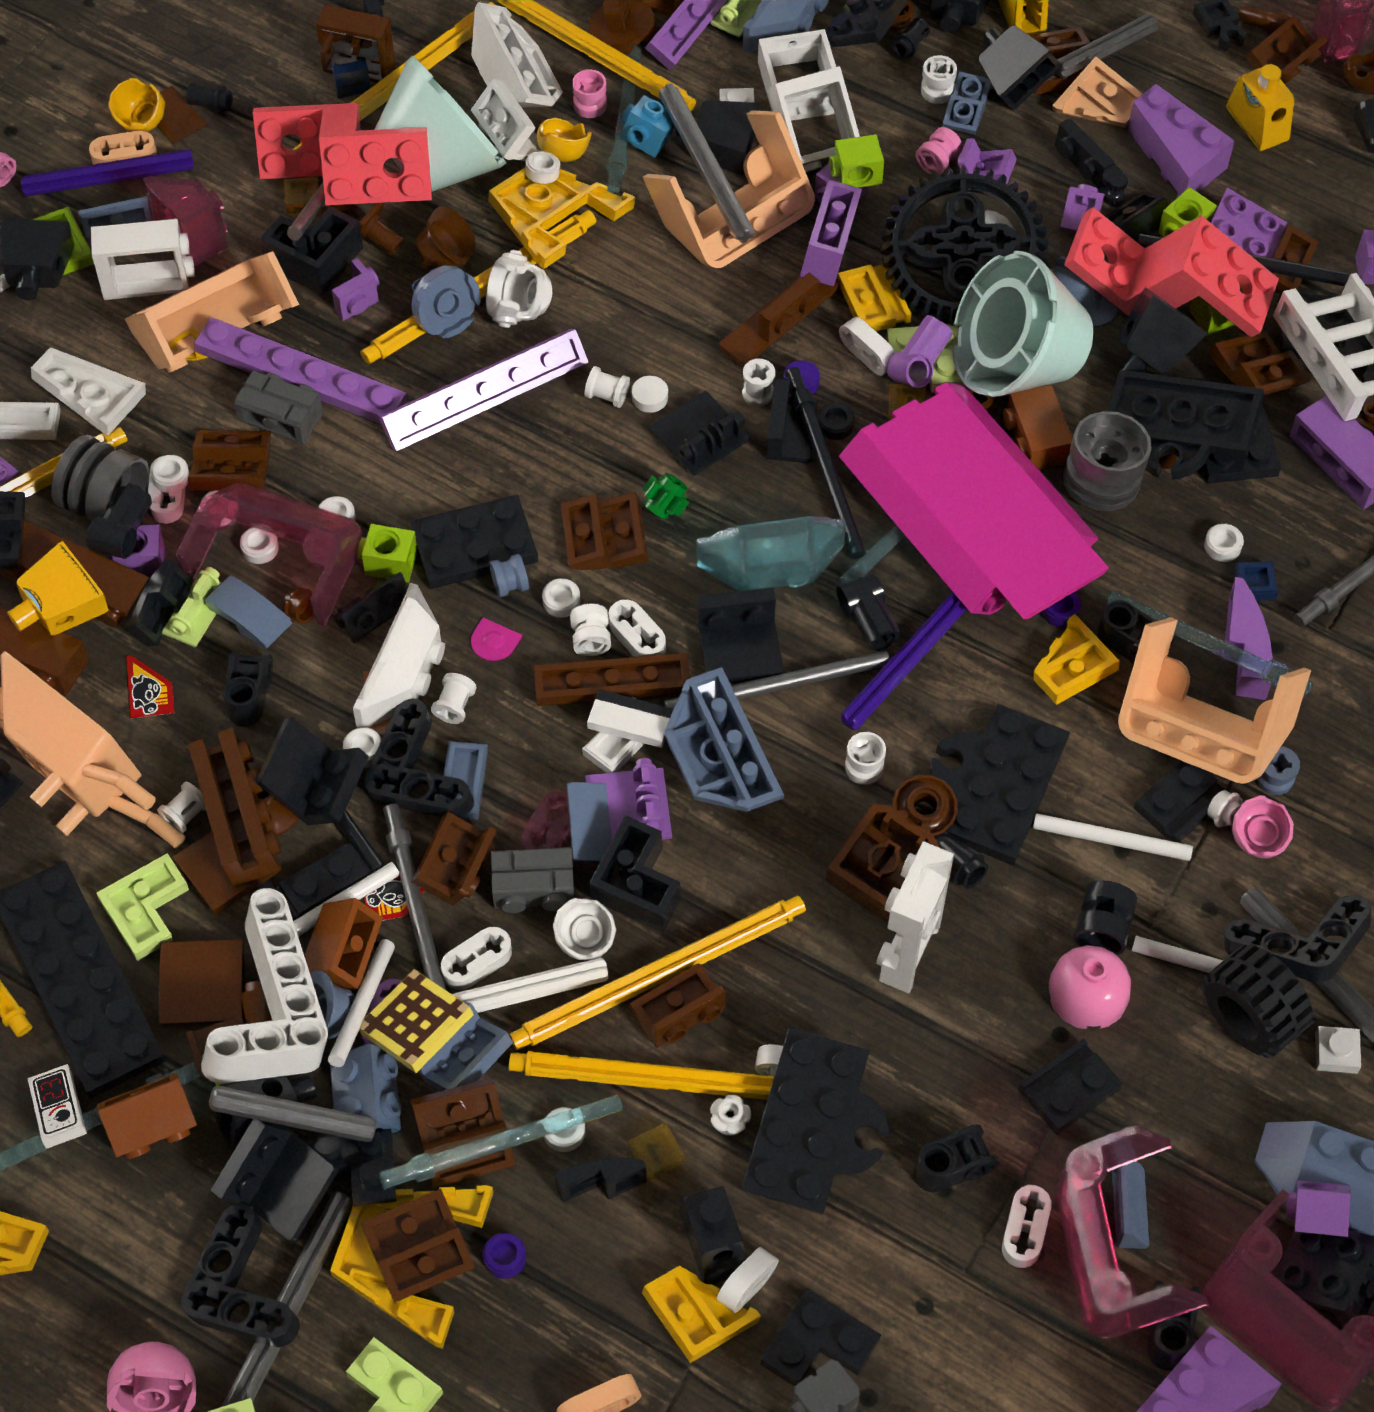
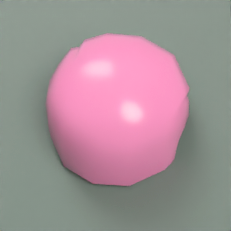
(1262, 827)

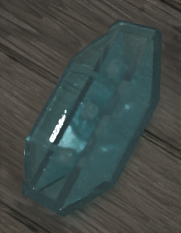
(772, 552)

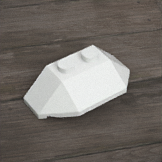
(510, 54)
(402, 663)

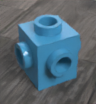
(647, 126)

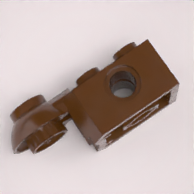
(879, 845)

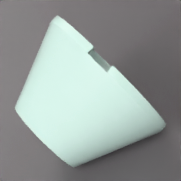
(454, 141)
(1019, 328)

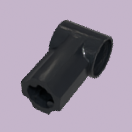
(117, 529)
(865, 602)

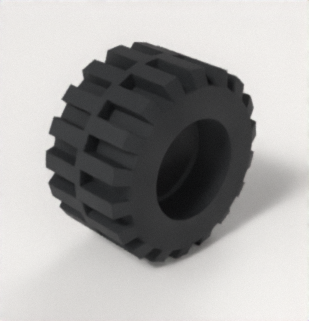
(1257, 1000)

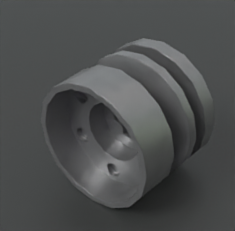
(1107, 461)
(93, 474)

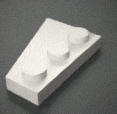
(88, 389)

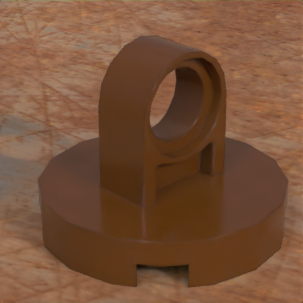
(623, 24)

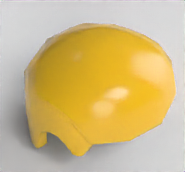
(136, 105)
(563, 139)

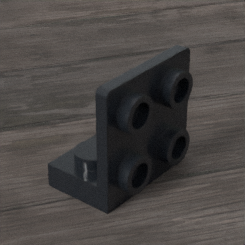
(740, 634)
(309, 775)
(276, 1177)
(1331, 1272)

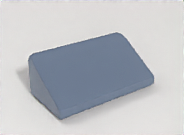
(116, 213)
(588, 821)
(1130, 1206)

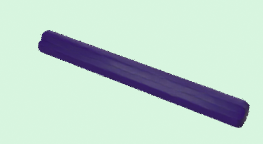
(107, 172)
(903, 662)

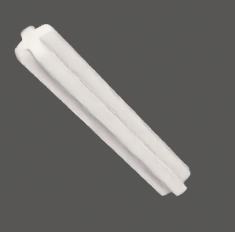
(536, 985)

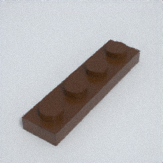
(623, 676)

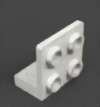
(505, 122)

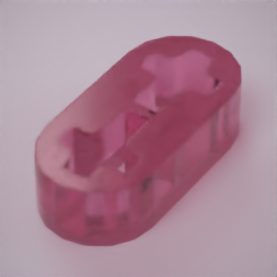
(541, 822)

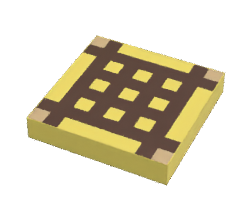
(415, 1020)

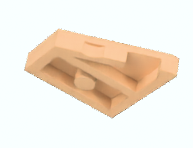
(1098, 96)

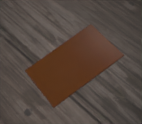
(178, 117)

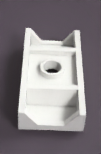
(914, 914)

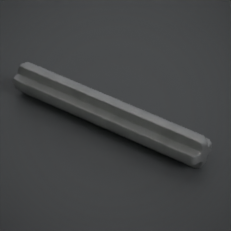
(1107, 45)
(292, 1113)

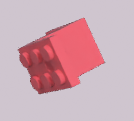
(343, 153)
(1176, 268)

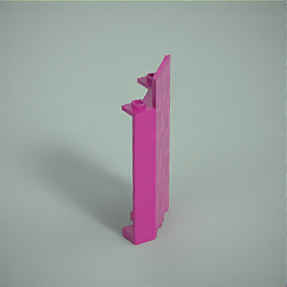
(974, 505)

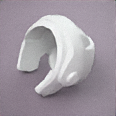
(517, 290)

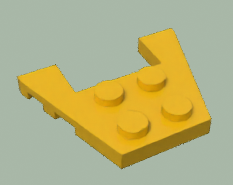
(535, 207)
(358, 1269)

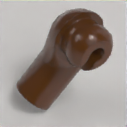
(1262, 19)

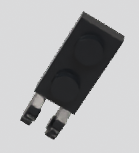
(1091, 161)

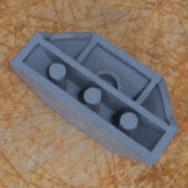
(779, 19)
(719, 747)
(1320, 1155)

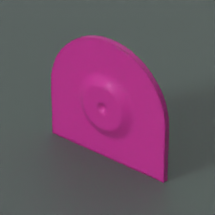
(493, 640)

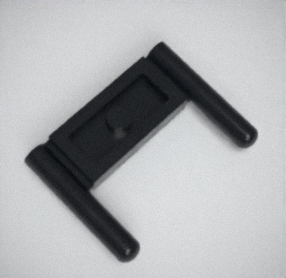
(330, 873)

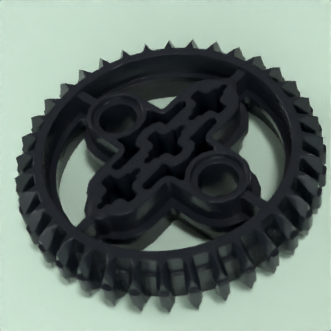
(946, 245)

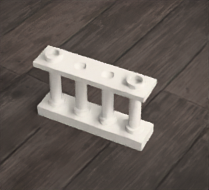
(1317, 345)

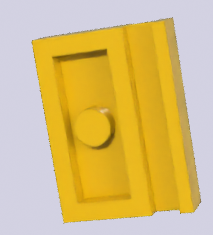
(872, 298)

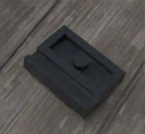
(1179, 800)
(1070, 1086)

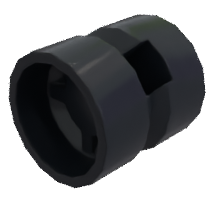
(1106, 916)

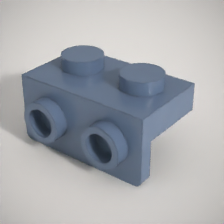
(466, 1054)
(368, 1086)

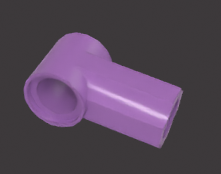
(920, 353)

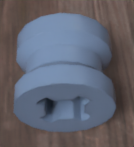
(509, 575)
(1277, 781)

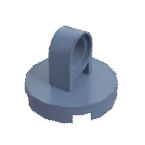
(444, 301)

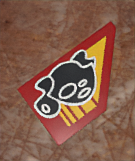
(148, 690)
(389, 900)

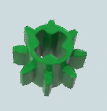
(665, 495)

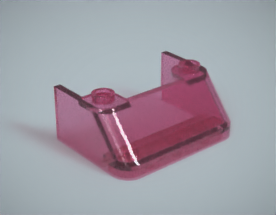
(326, 537)
(1103, 1292)
(1282, 1327)

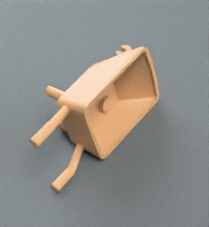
(72, 753)

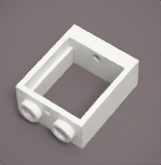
(807, 47)
(840, 101)
(147, 277)

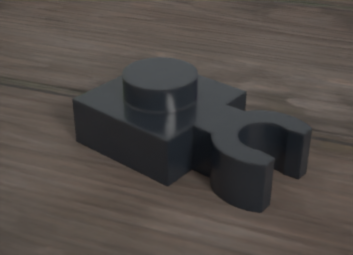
(1220, 19)

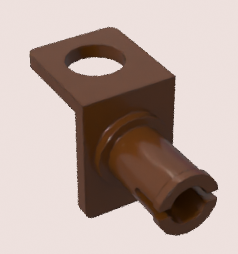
(374, 228)

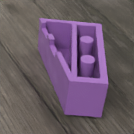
(1179, 140)
(1213, 1379)

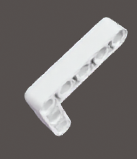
(297, 1031)

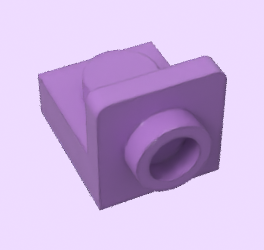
(1078, 202)

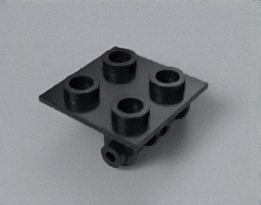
(701, 432)

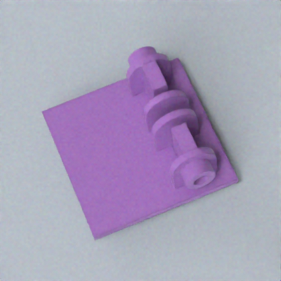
(1248, 224)
(638, 795)

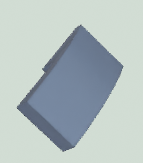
(967, 103)
(249, 610)

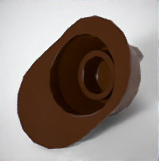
(445, 239)

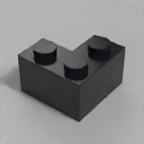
(319, 253)
(628, 882)

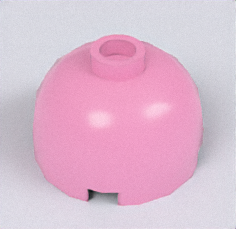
(1090, 987)
(151, 1380)

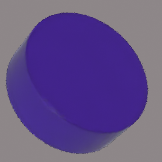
(809, 373)
(1061, 611)
(504, 1255)

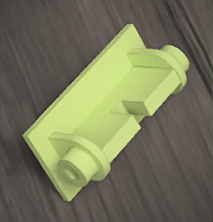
(735, 15)
(194, 615)

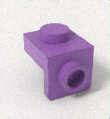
(998, 160)
(357, 293)

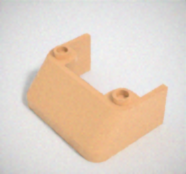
(771, 200)
(237, 296)
(1169, 721)

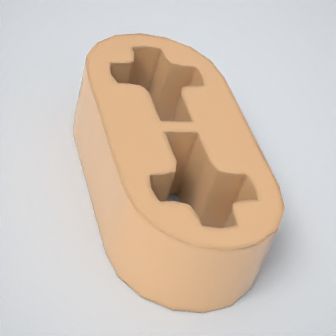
(122, 146)
(607, 1397)

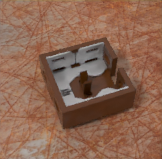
(356, 38)

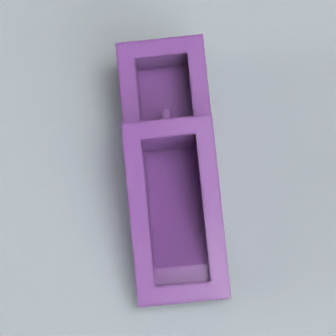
(1248, 632)

